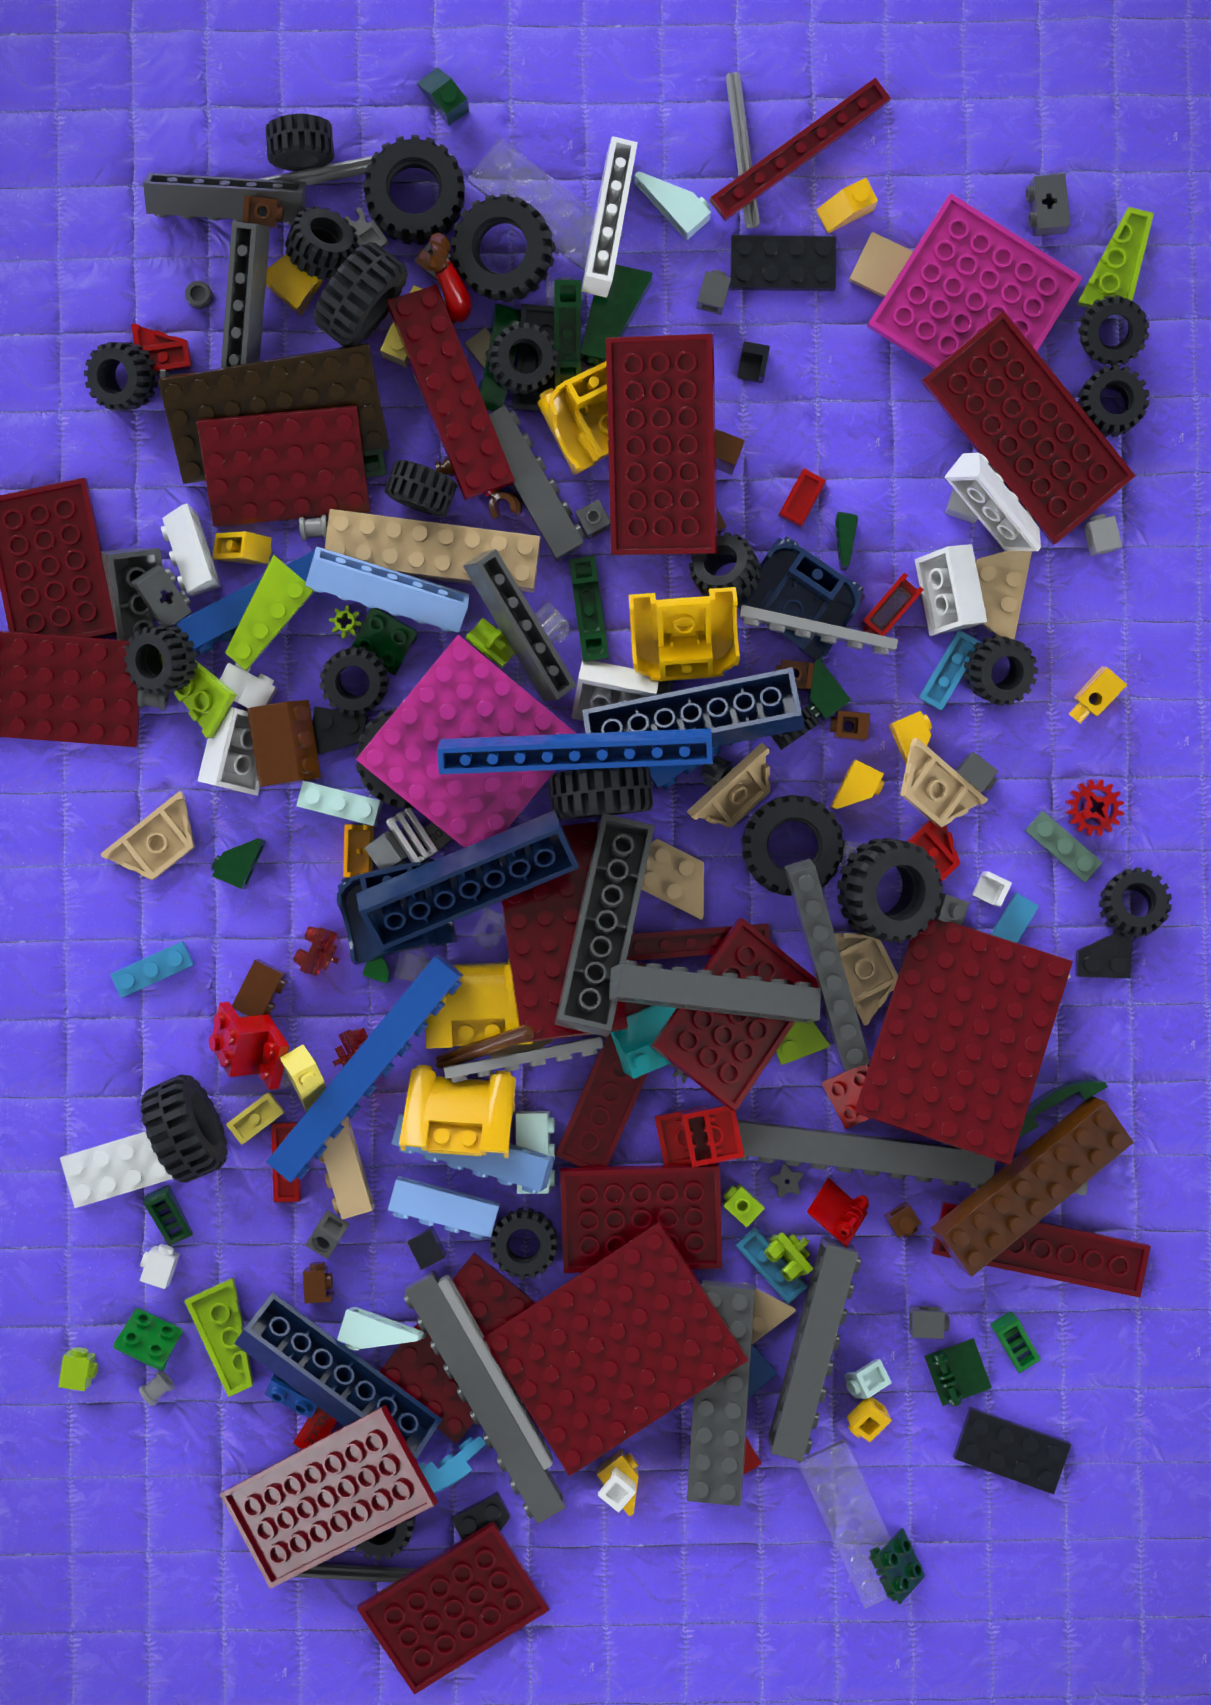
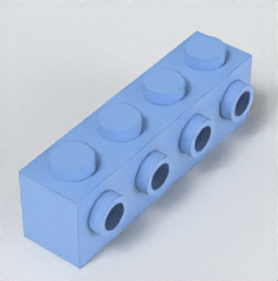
(443, 1206)

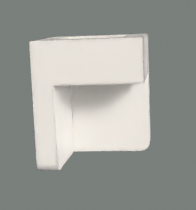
(991, 888)
(617, 1490)

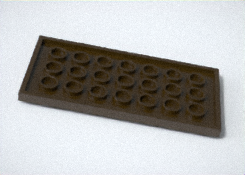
(272, 386)

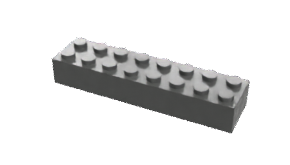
(604, 923)
(812, 1349)
(722, 1408)

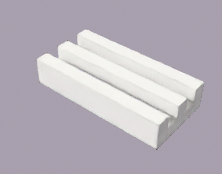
(391, 822)

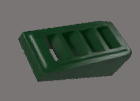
(845, 533)
(176, 1211)

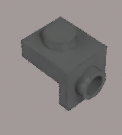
(951, 909)

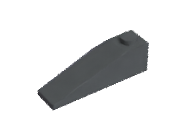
(120, 570)

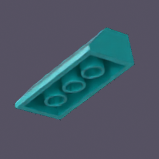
(635, 1042)

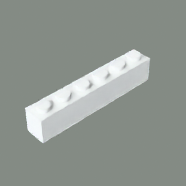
(609, 217)

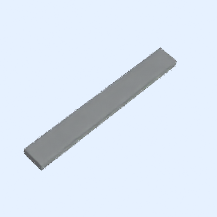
(498, 1376)

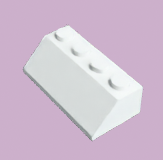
(994, 503)

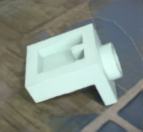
(867, 1380)

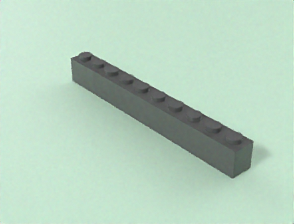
(865, 1153)
(488, 1407)

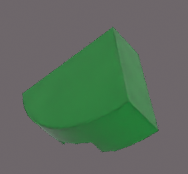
(377, 970)

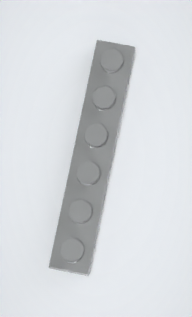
(828, 633)
(535, 1056)

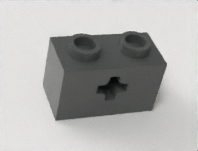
(1053, 191)
(149, 588)

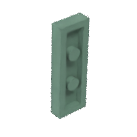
(1063, 846)

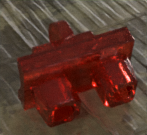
(320, 952)
(350, 1042)

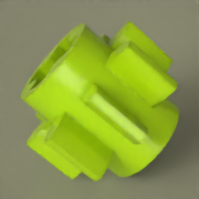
(350, 628)

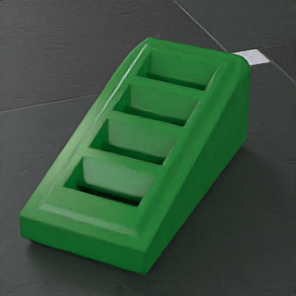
(1005, 1328)

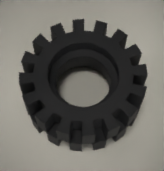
(786, 739)

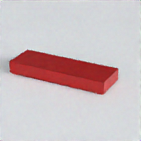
(282, 1189)

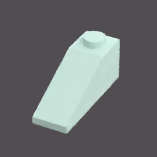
(677, 205)
(368, 1330)

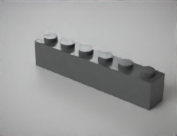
(218, 196)
(245, 293)
(535, 489)
(519, 625)

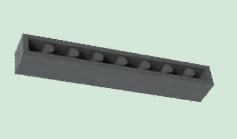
(827, 964)
(714, 993)

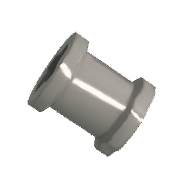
(313, 527)
(156, 1388)

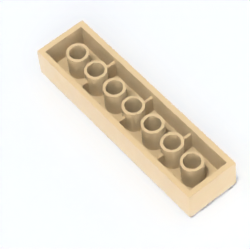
(429, 548)

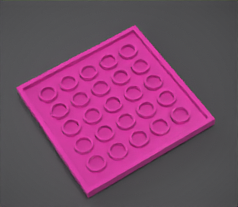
(963, 279)
(460, 699)

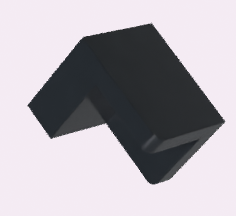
(753, 362)
(427, 1248)

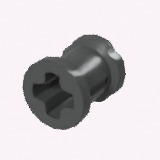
(157, 700)

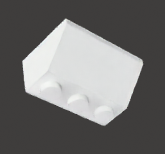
(190, 551)
(951, 589)
(609, 684)
(230, 755)

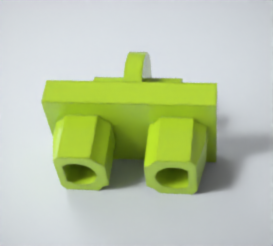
(491, 642)
(792, 1251)

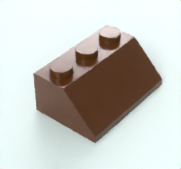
(284, 743)

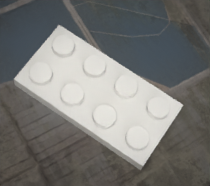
(112, 1169)

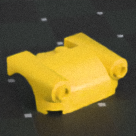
(579, 417)
(684, 635)
(477, 1009)
(460, 1115)

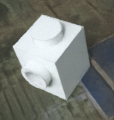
(159, 1266)

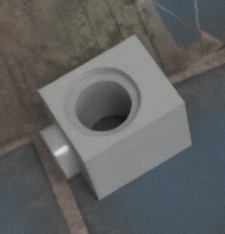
(1102, 535)

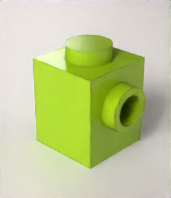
(742, 1204)
(77, 1369)

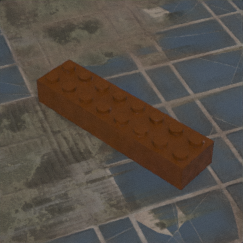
(1032, 1185)

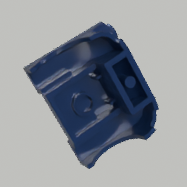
(805, 588)
(361, 942)

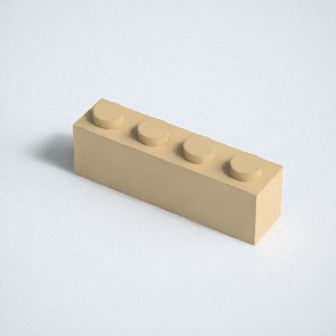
(346, 1174)

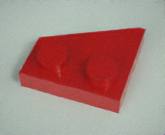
(167, 351)
(938, 845)

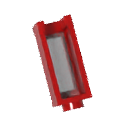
(891, 607)

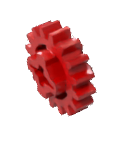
(1088, 799)

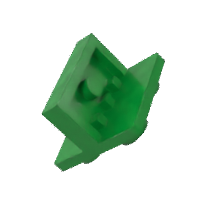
(148, 1339)

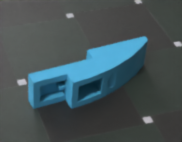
(452, 1468)

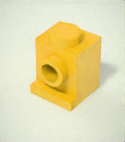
(868, 1419)

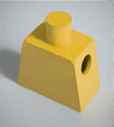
(291, 284)
(1105, 685)

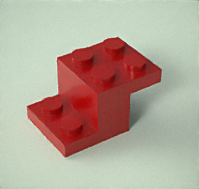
(248, 1045)
(699, 1136)

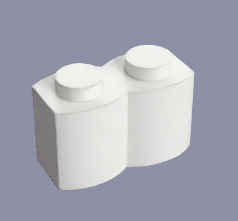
(250, 690)

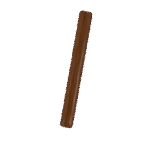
(485, 1046)

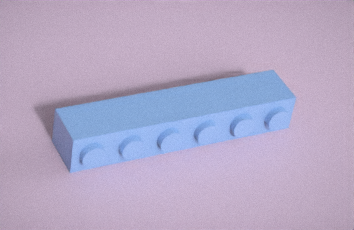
(387, 590)

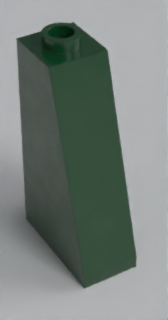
(613, 314)

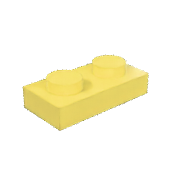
(255, 1118)

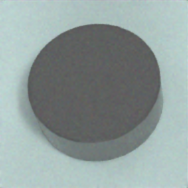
(198, 295)

